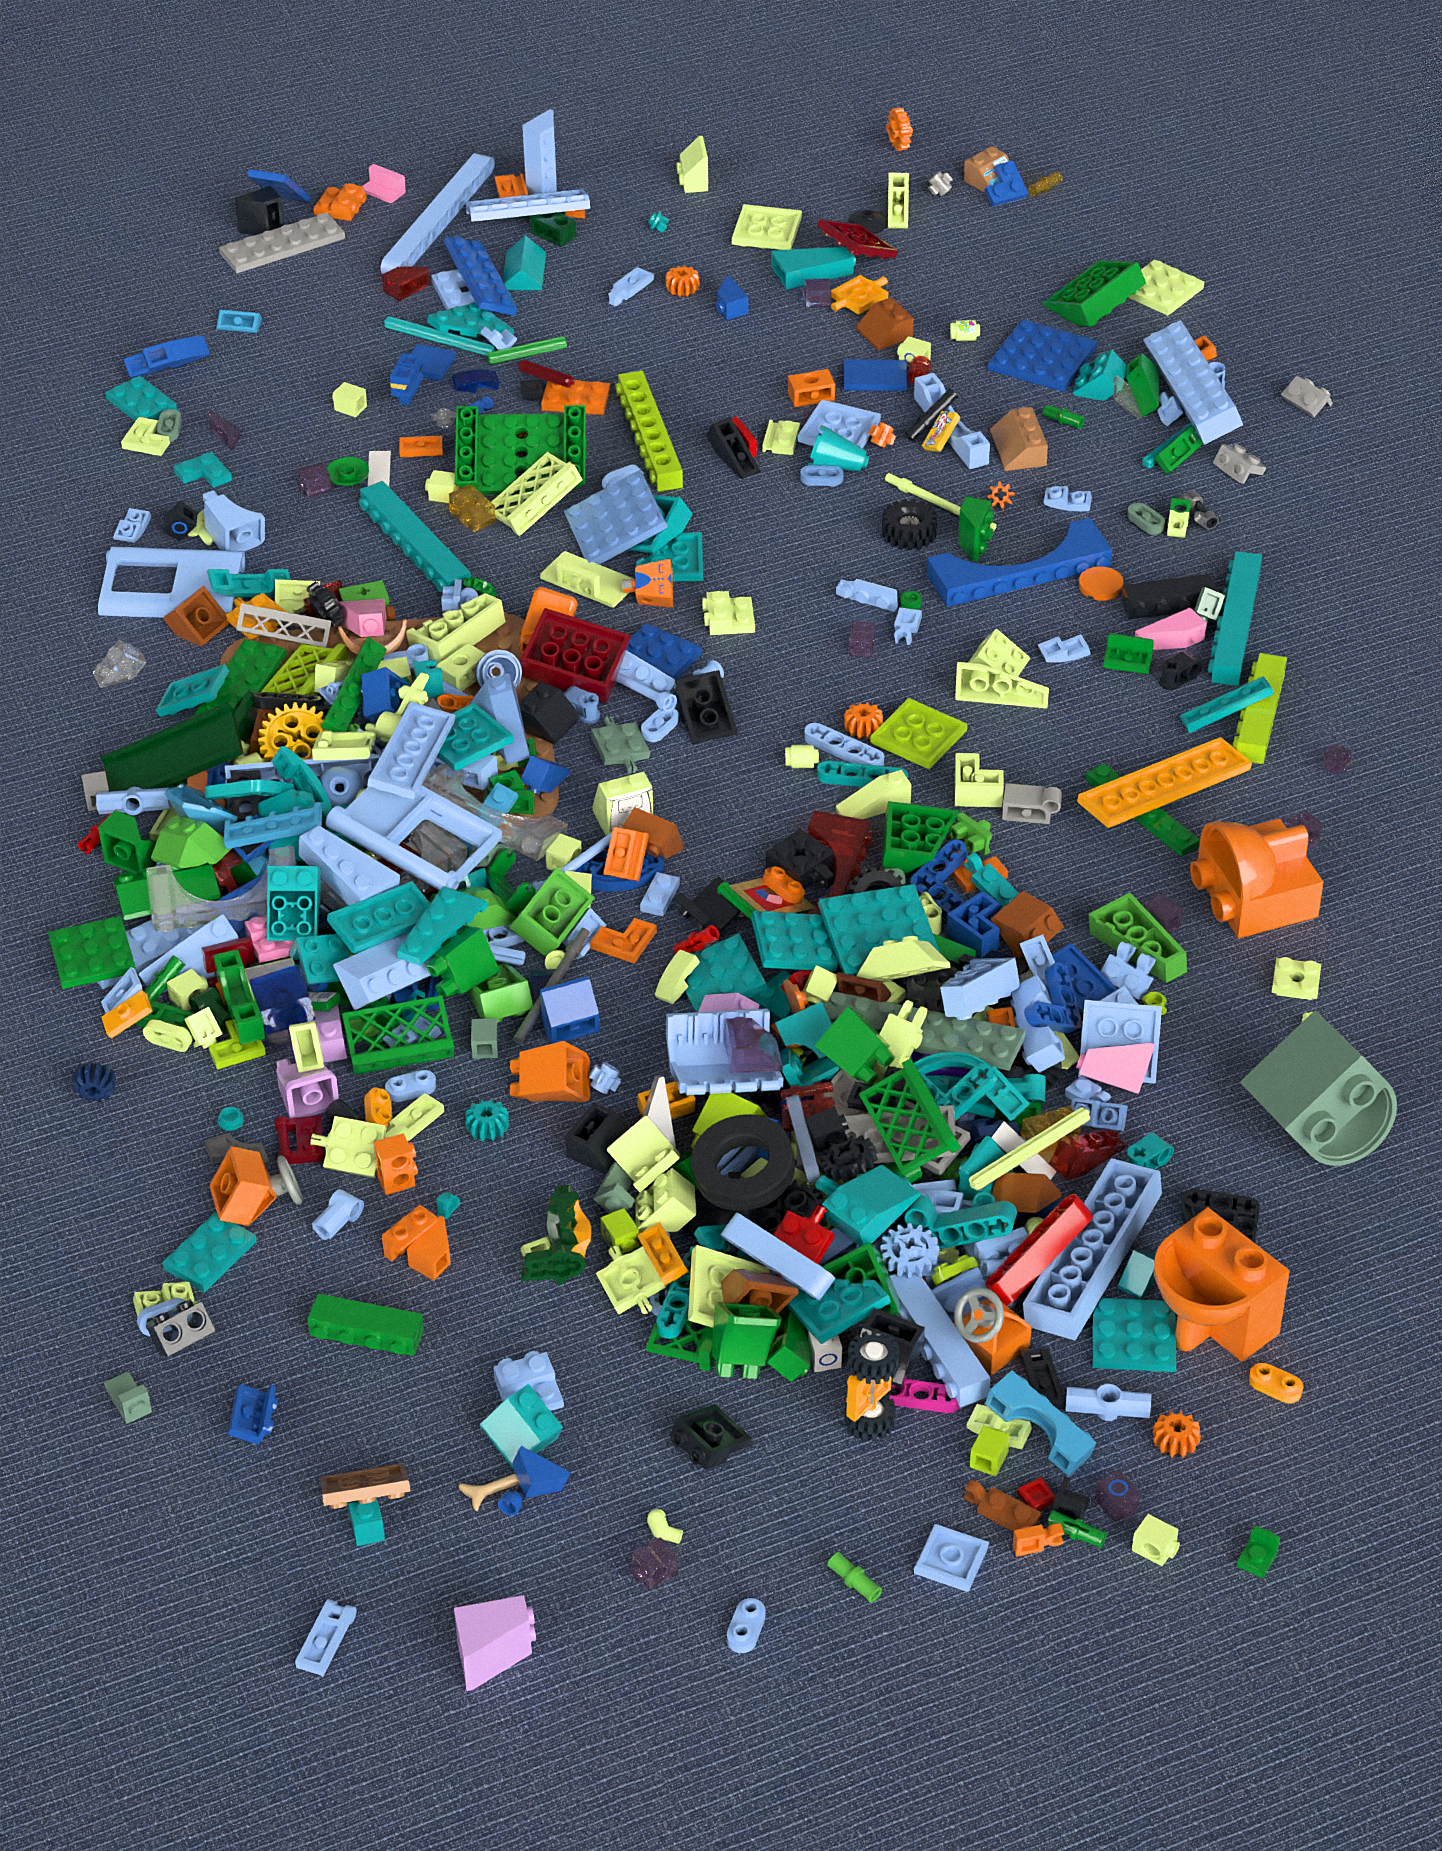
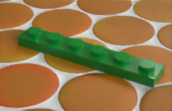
(350, 692)
(1155, 821)

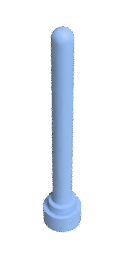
(664, 700)
(581, 859)

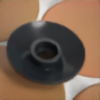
(869, 219)

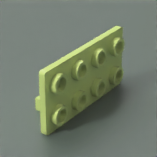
(586, 578)

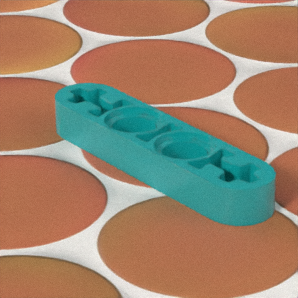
(828, 773)
(679, 1315)

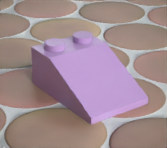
(330, 1034)

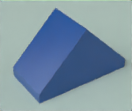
(537, 1474)

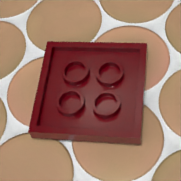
(857, 239)

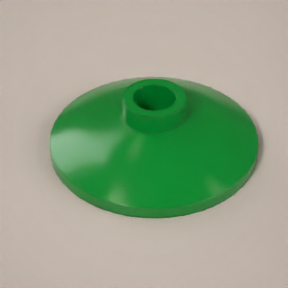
(348, 471)

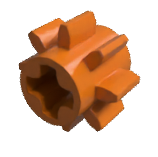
(882, 434)
(1006, 499)

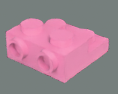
(264, 949)

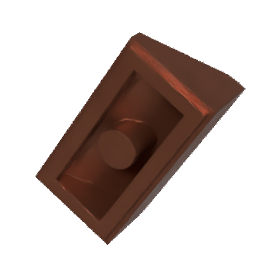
(862, 987)

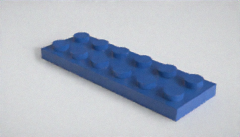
(480, 275)

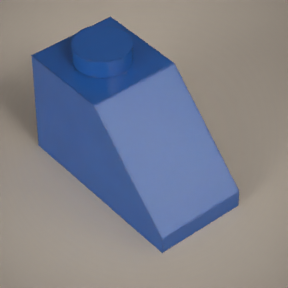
(731, 300)
(543, 775)

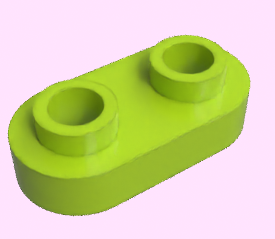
(946, 1273)

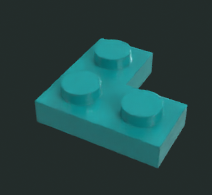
(203, 466)

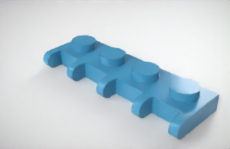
(272, 827)

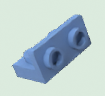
(950, 1292)

